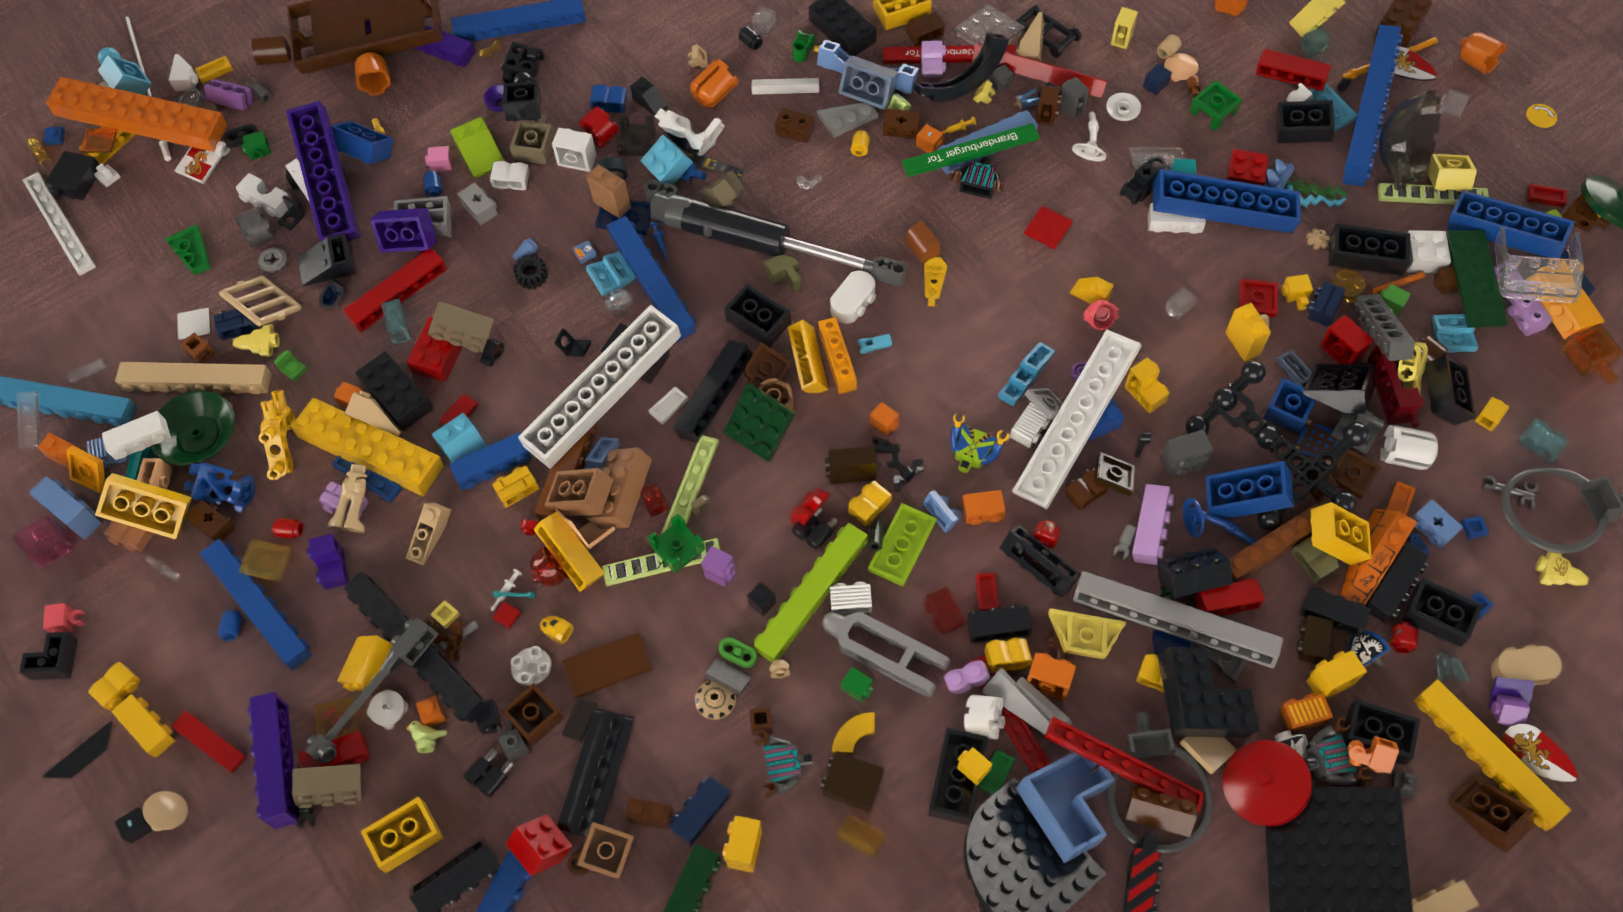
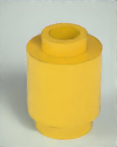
(860, 143)

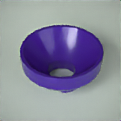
(493, 96)

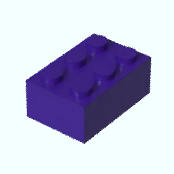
(404, 230)

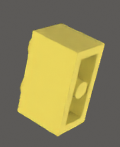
(1124, 28)

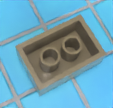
(460, 327)
(326, 785)

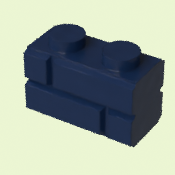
(1326, 303)
(233, 324)

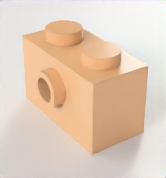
(155, 472)

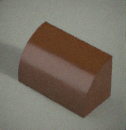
(271, 50)

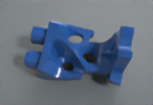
(206, 481)

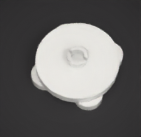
(387, 708)

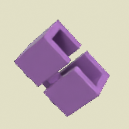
(719, 566)

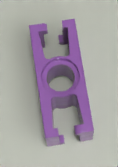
(228, 94)

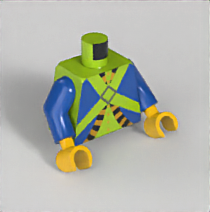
(973, 446)

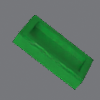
(996, 777)

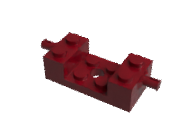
(1397, 403)

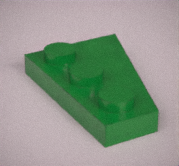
(191, 249)

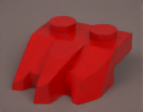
(811, 504)

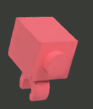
(61, 618)

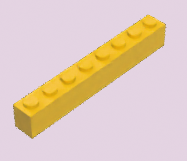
(1491, 754)

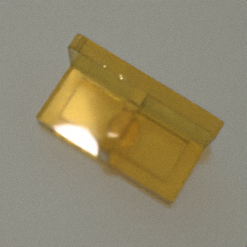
(861, 836)

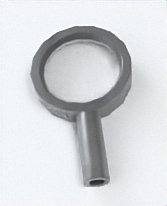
(191, 97)

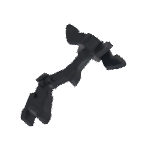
(907, 473)

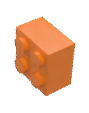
(1051, 675)

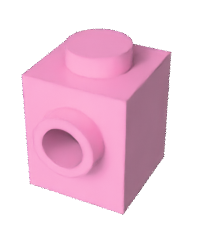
(439, 159)

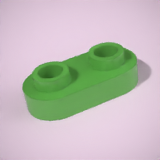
(738, 653)

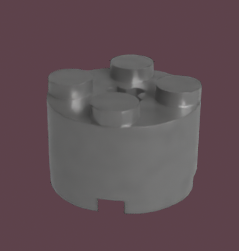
(254, 227)

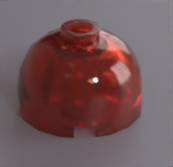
(546, 569)

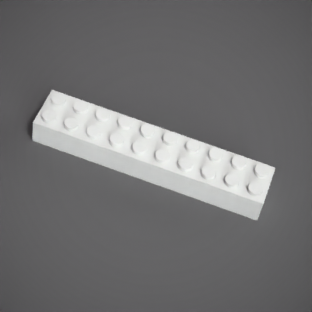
(599, 386)

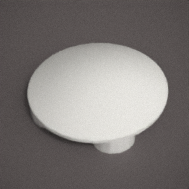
(531, 666)

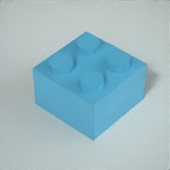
(666, 161)

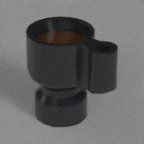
(492, 350)

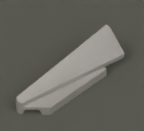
(1024, 701)

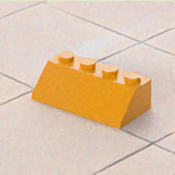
(1573, 317)

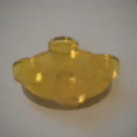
(1351, 282)

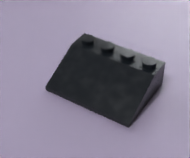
(1342, 386)

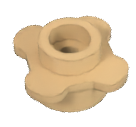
(779, 669)

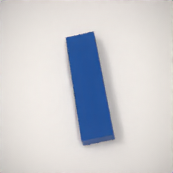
(376, 483)

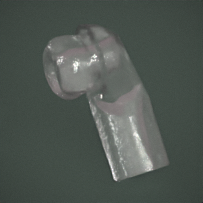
(808, 184)

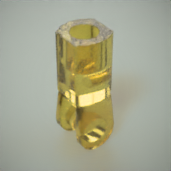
(37, 149)

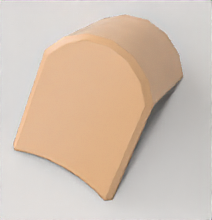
(589, 533)

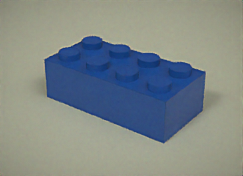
(1250, 490)

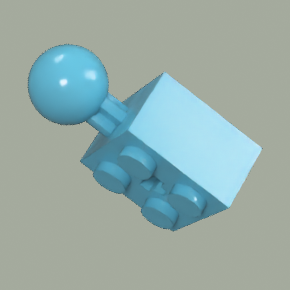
(122, 73)

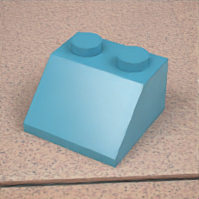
(458, 438)

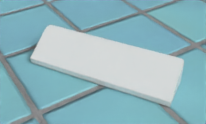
(785, 86)

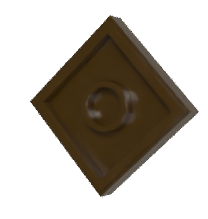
(1114, 474)

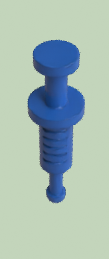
(658, 235)

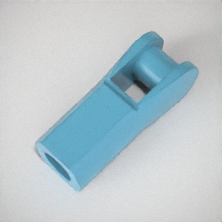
(877, 343)

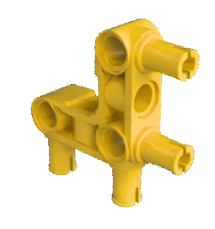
(273, 432)

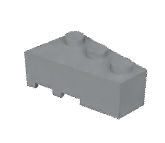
(438, 208)

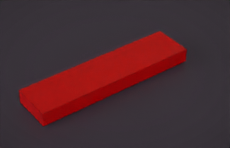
(209, 741)

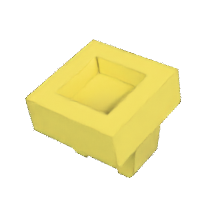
(983, 91)
(445, 614)

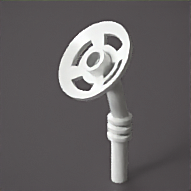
(1089, 148)

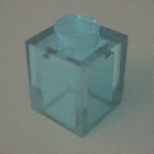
(1315, 42)

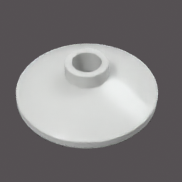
(1123, 106)

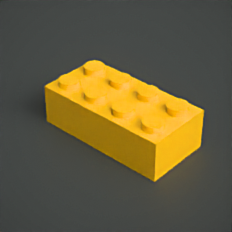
(143, 506)

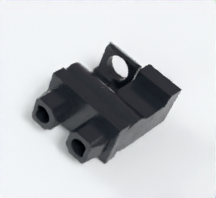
(521, 61)

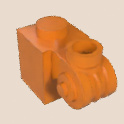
(1378, 757)

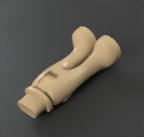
(352, 490)

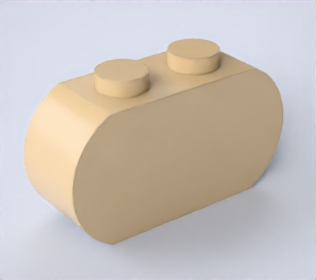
(1530, 663)

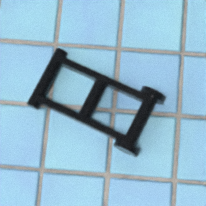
(1055, 50)

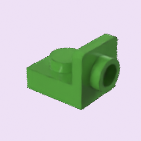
(290, 366)

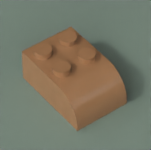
(579, 492)

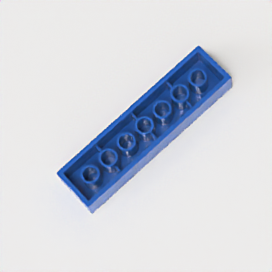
(1226, 201)

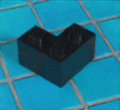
(54, 661)

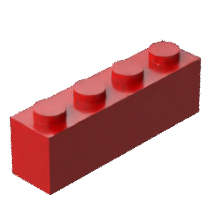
(1293, 69)

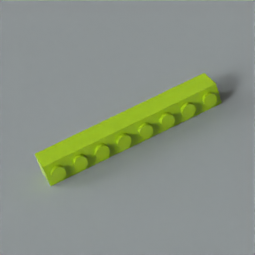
(811, 593)

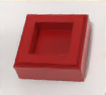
(506, 615)

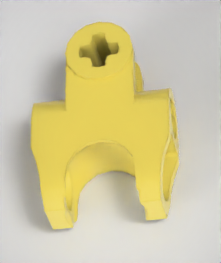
(1411, 370)

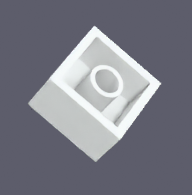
(574, 149)
(1428, 251)

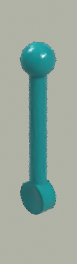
(497, 594)

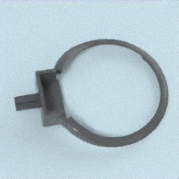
(1598, 494)
(1152, 744)

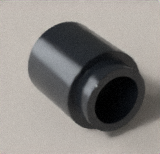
(750, 38)

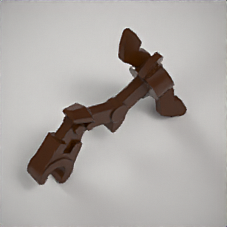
(454, 640)

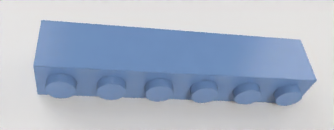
(1019, 119)

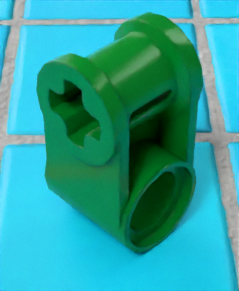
(802, 46)

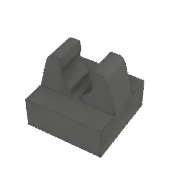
(1406, 782)

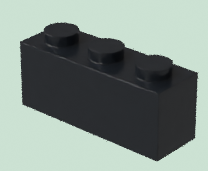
(1346, 615)
(999, 623)

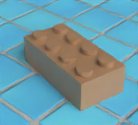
(629, 472)

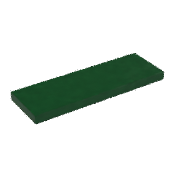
(1476, 279)

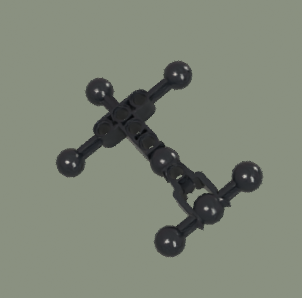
(1270, 438)

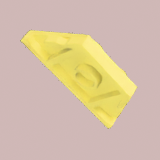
(1085, 633)

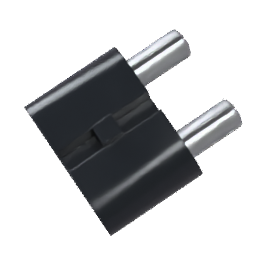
(814, 531)
(485, 776)

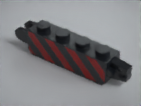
(1142, 877)

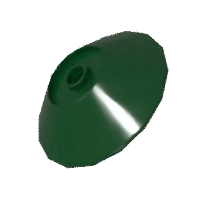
(190, 415)

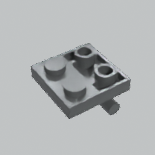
(1372, 422)

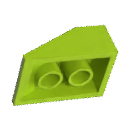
(476, 147)

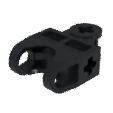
(1142, 183)

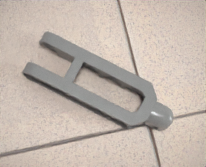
(840, 626)

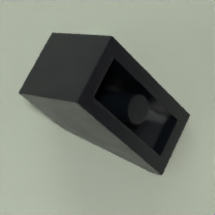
(647, 96)

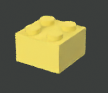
(1451, 172)

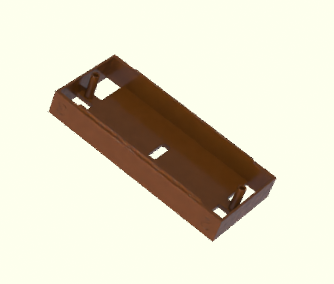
(341, 29)

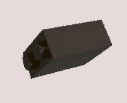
(851, 465)
(852, 781)

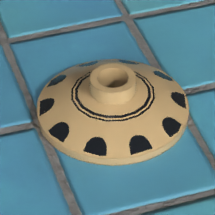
(717, 708)

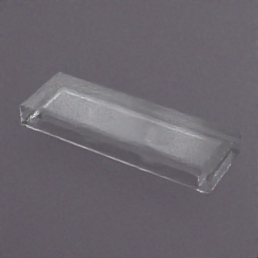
(28, 420)

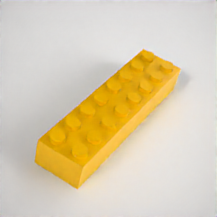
(368, 446)

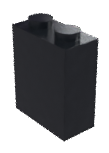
(72, 175)

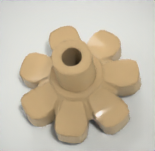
(1317, 238)

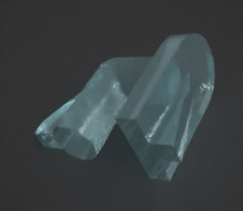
(1444, 670)

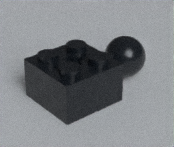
(522, 98)

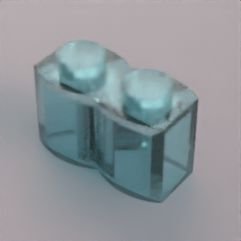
(1543, 440)

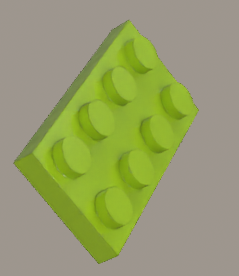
(902, 544)

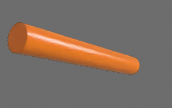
(1400, 282)

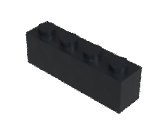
(1397, 582)

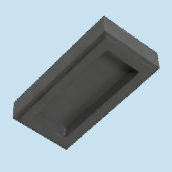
(728, 677)

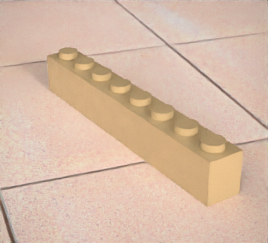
(193, 377)

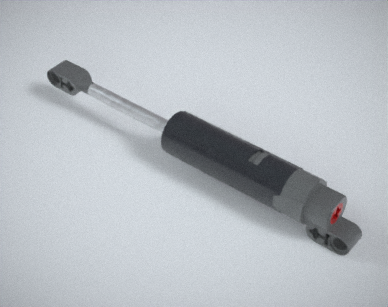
(752, 231)

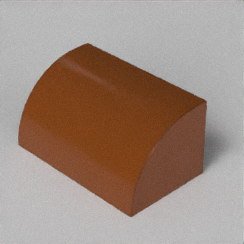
(922, 242)

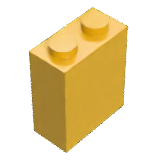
(1247, 332)
(363, 662)

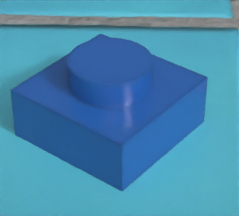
(54, 135)

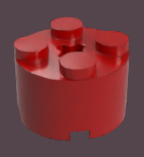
(598, 124)

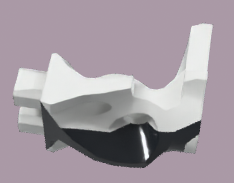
(680, 132)

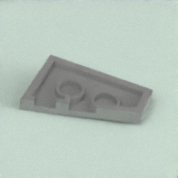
(845, 118)

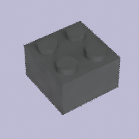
(1186, 453)

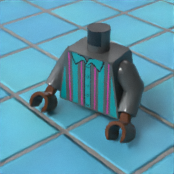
(1330, 758)
(782, 763)

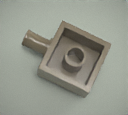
(532, 141)

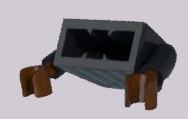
(978, 179)

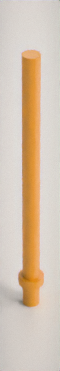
(1353, 73)

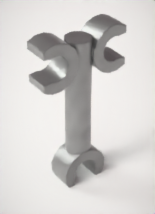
(1527, 495)

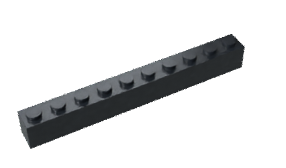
(432, 664)

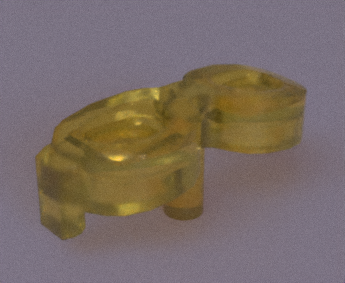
(487, 52)

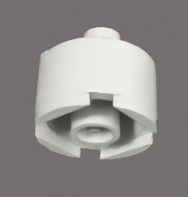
(984, 716)

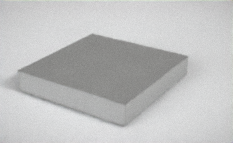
(1045, 401)

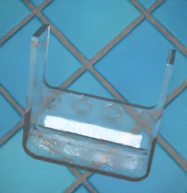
(1540, 276)

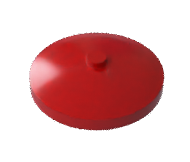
(1267, 783)

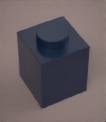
(1157, 79)

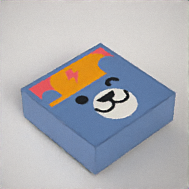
(584, 251)

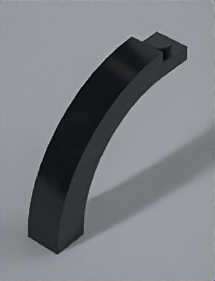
(972, 77)

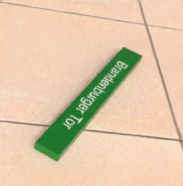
(970, 150)

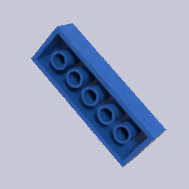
(1524, 227)

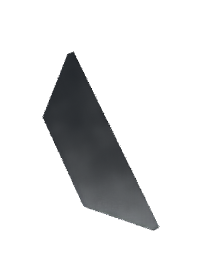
(81, 755)

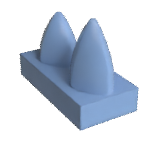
(1279, 175)
(938, 508)

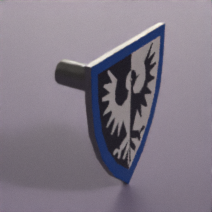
(1369, 648)

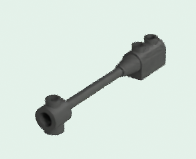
(404, 649)

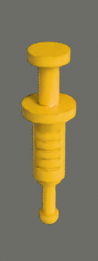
(961, 125)

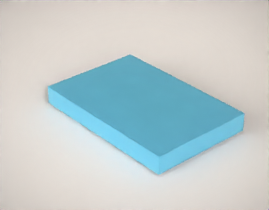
(1342, 111)

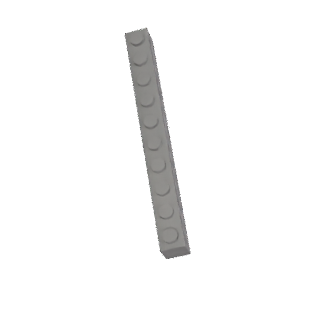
(1178, 619)

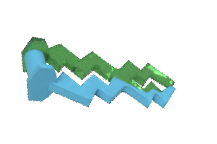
(1322, 194)

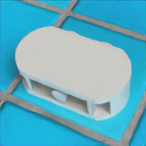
(853, 297)

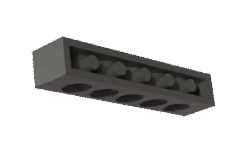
(1384, 327)

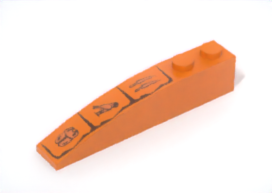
(1387, 535)

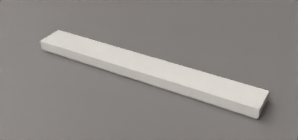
(59, 224)

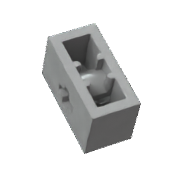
(477, 203)

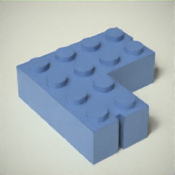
(1058, 803)

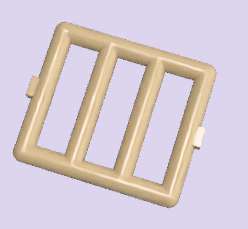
(250, 312)

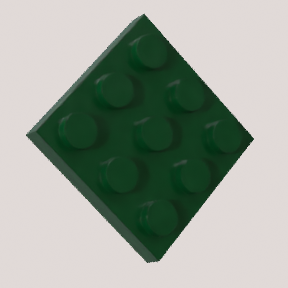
(759, 422)

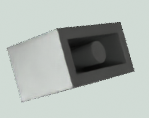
(1074, 98)

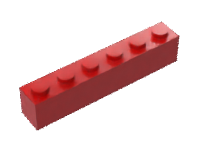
(399, 285)

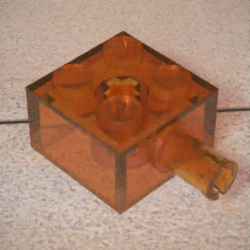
(1593, 352)

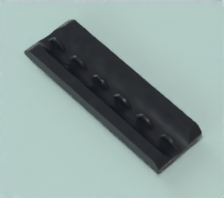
(596, 771)

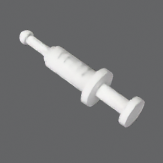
(507, 587)

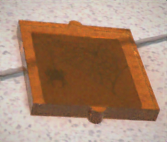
(98, 140)

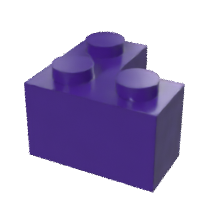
(330, 561)

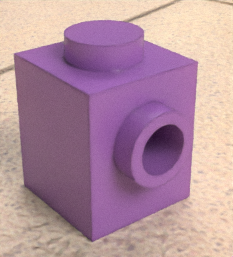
(1510, 710)

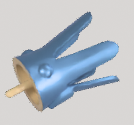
(1025, 101)

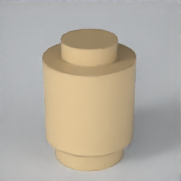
(1169, 46)

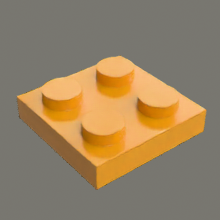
(86, 469)

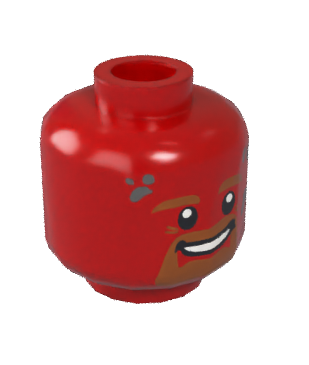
(1047, 533)
(1403, 638)

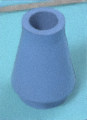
(526, 248)

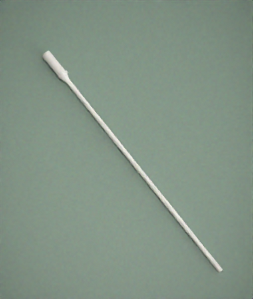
(164, 144)

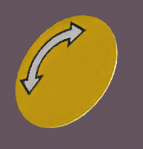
(1541, 115)

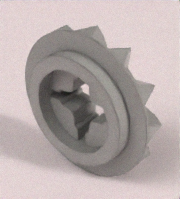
(267, 257)

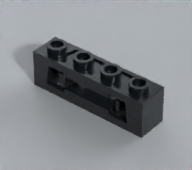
(1039, 561)

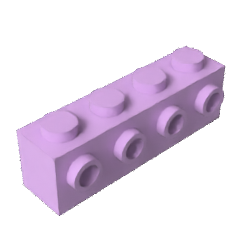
(1528, 314)
(1152, 524)

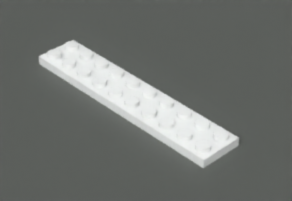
(1076, 419)

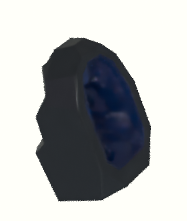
(331, 294)

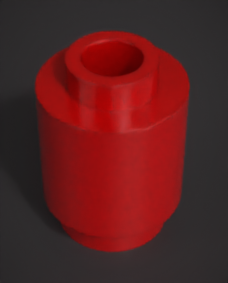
(287, 528)

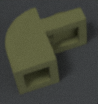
(783, 268)

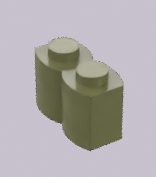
(1315, 561)

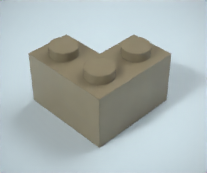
(723, 190)

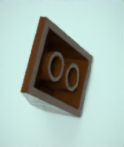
(1492, 813)

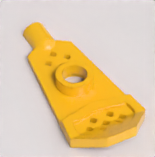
(937, 274)

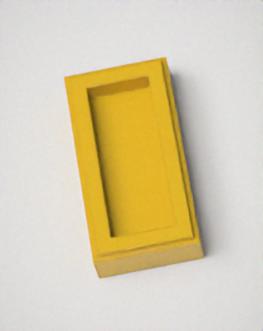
(214, 69)

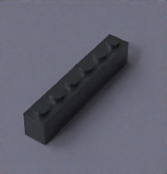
(712, 391)

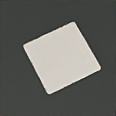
(193, 321)

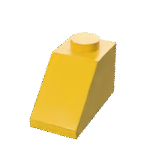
(1092, 289)

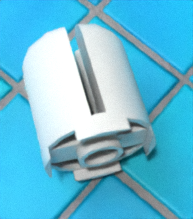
(1409, 447)

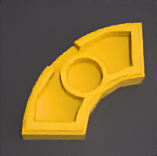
(853, 731)

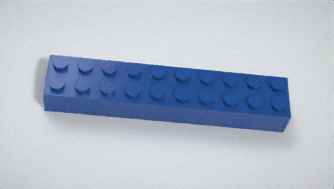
(1372, 105)

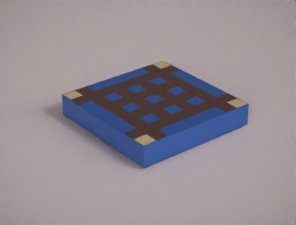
(1315, 440)

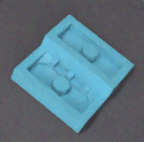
(610, 273)
(1453, 333)

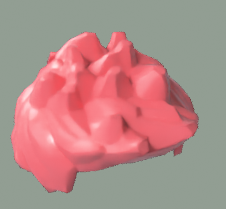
(1101, 314)

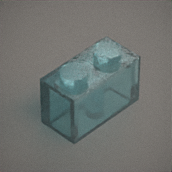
(396, 321)

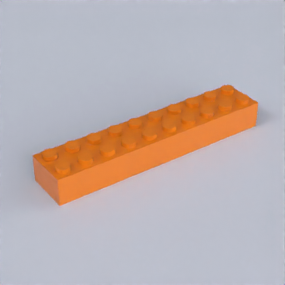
(137, 113)

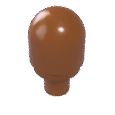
(1194, 85)

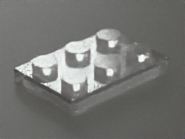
(1140, 155)

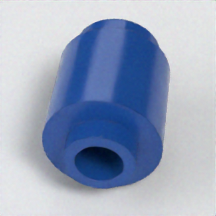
(432, 184)
(229, 625)

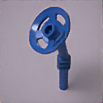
(1197, 518)

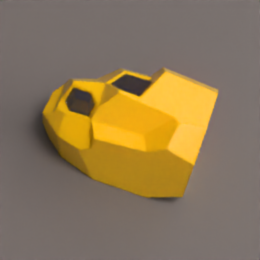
(556, 628)

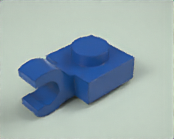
(692, 172)

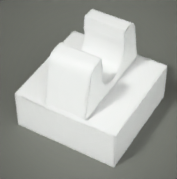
(106, 174)

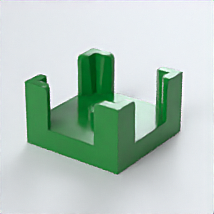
(1217, 103)
(676, 545)

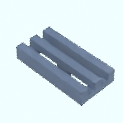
(1293, 369)

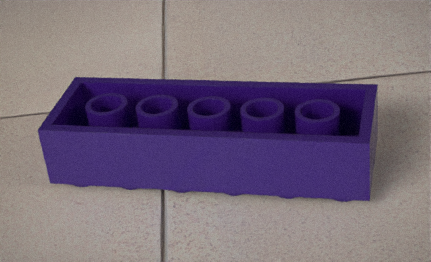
(273, 760)

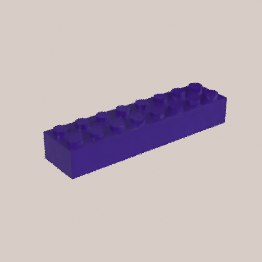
(322, 171)

